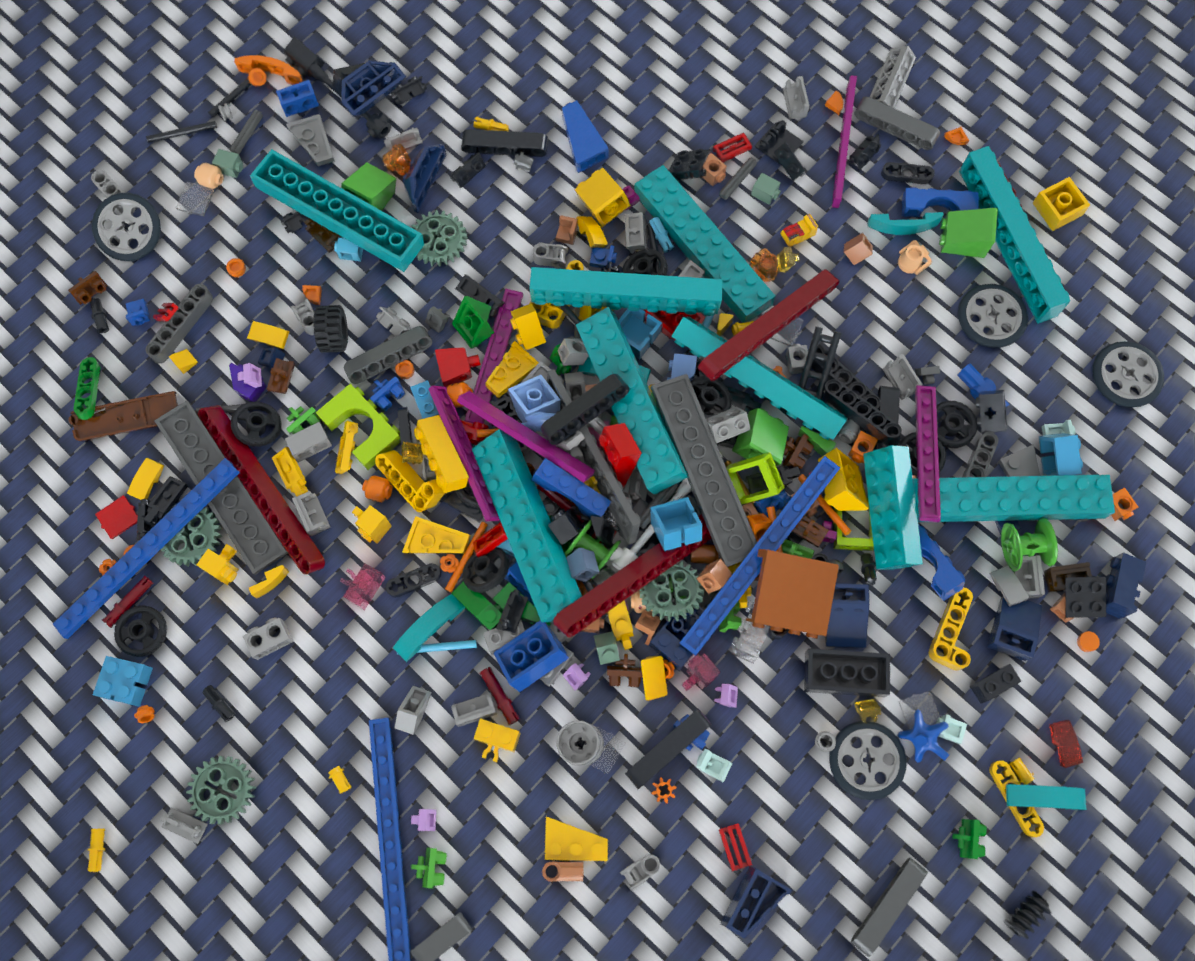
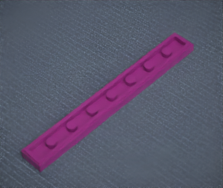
(844, 141)
(496, 348)
(526, 436)
(464, 449)
(927, 454)

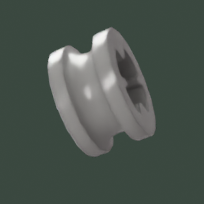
(225, 112)

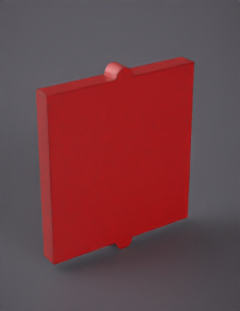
(117, 517)

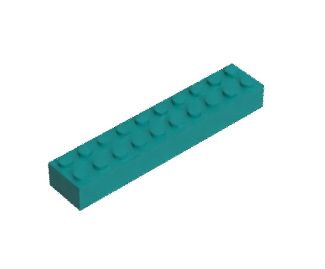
(337, 210)
(1015, 236)
(704, 244)
(625, 291)
(610, 355)
(764, 381)
(1024, 498)
(526, 524)

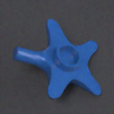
(925, 737)

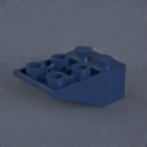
(848, 616)
(1016, 629)
(668, 638)

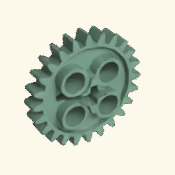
(452, 244)
(207, 529)
(689, 587)
(212, 808)

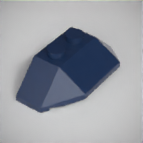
(369, 85)
(423, 173)

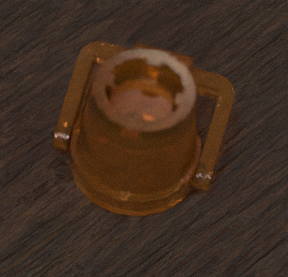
(397, 159)
(766, 265)

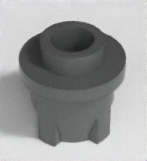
(523, 162)

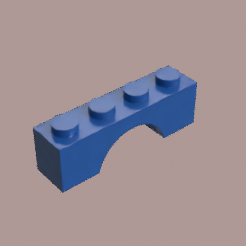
(917, 200)
(585, 498)
(947, 579)

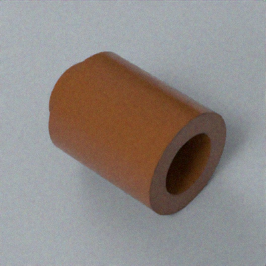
(704, 554)

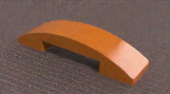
(268, 64)

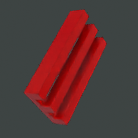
(734, 150)
(169, 310)
(490, 540)
(740, 864)

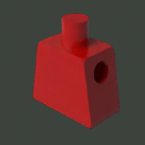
(455, 365)

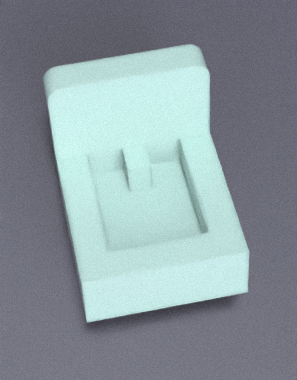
(1065, 427)
(955, 731)
(713, 765)

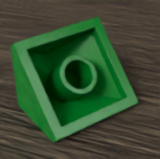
(472, 321)

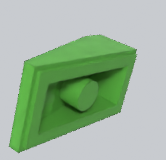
(820, 444)

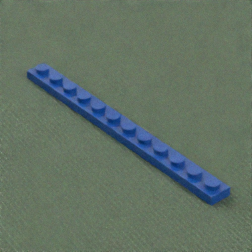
(145, 548)
(751, 565)
(389, 841)

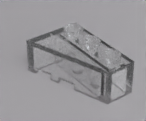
(750, 640)

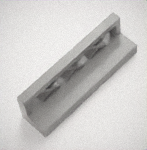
(895, 77)

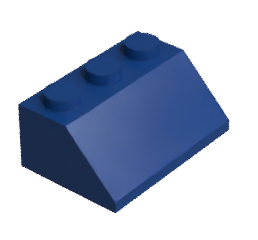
(530, 656)

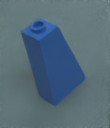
(584, 140)

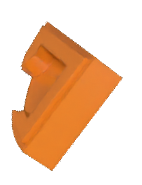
(835, 102)
(957, 136)
(312, 293)

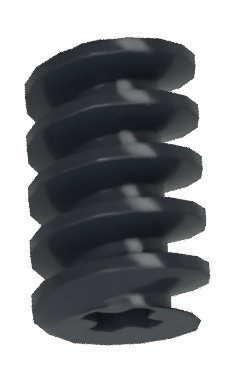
(1028, 915)

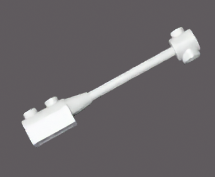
(624, 556)

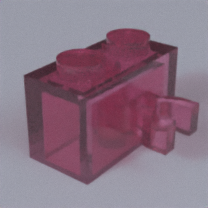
(363, 586)
(701, 672)

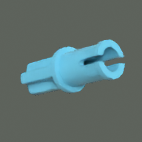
(661, 234)

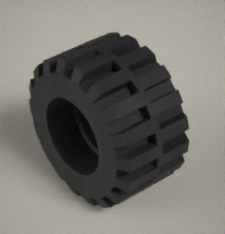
(330, 328)

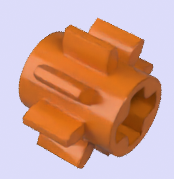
(669, 789)

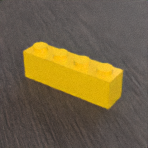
(441, 454)

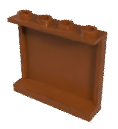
(794, 594)

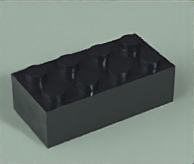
(847, 673)

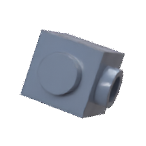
(582, 564)

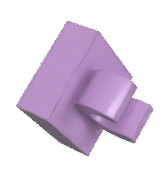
(251, 375)
(576, 676)
(728, 695)
(426, 820)

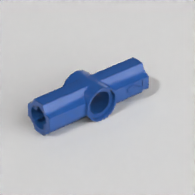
(977, 382)

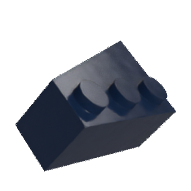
(1123, 584)
(753, 901)

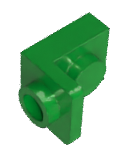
(561, 369)

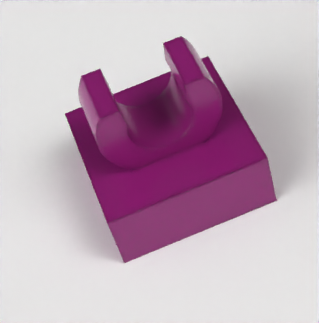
(631, 195)
(831, 535)

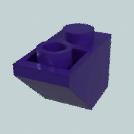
(244, 390)

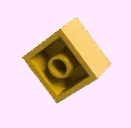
(1061, 203)

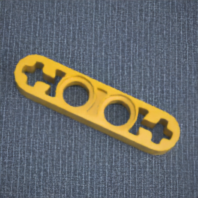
(1025, 825)

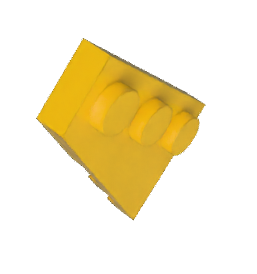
(513, 369)
(434, 538)
(572, 843)

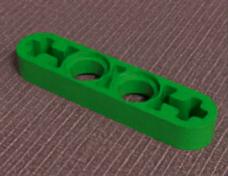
(83, 388)

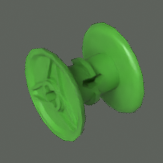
(587, 542)
(1042, 542)

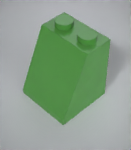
(371, 185)
(969, 232)
(765, 436)

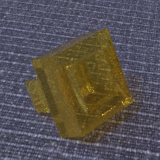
(787, 259)
(412, 453)
(868, 708)

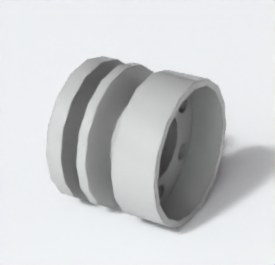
(571, 735)

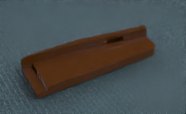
(123, 416)

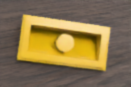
(654, 677)

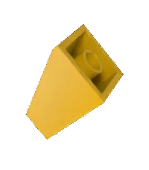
(602, 196)

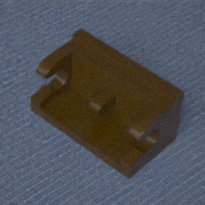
(321, 234)
(1056, 575)

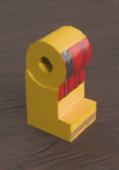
(799, 231)

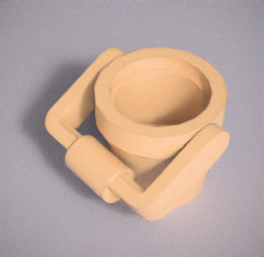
(912, 256)

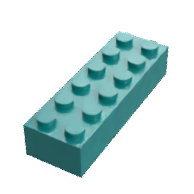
(892, 508)

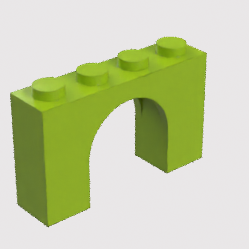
(351, 403)

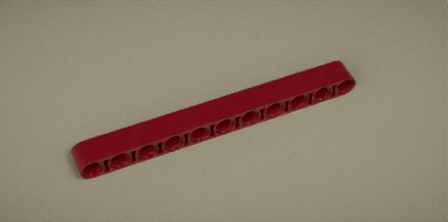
(768, 325)
(263, 491)
(623, 585)

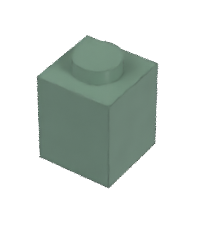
(228, 162)
(766, 189)
(606, 648)

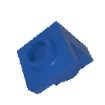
(601, 257)
(137, 312)

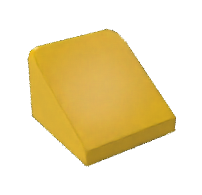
(724, 322)
(183, 360)

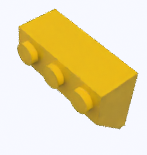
(846, 488)

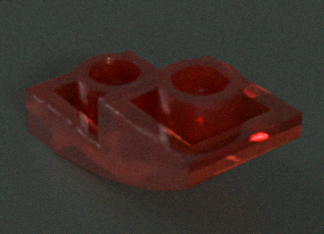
(1066, 740)

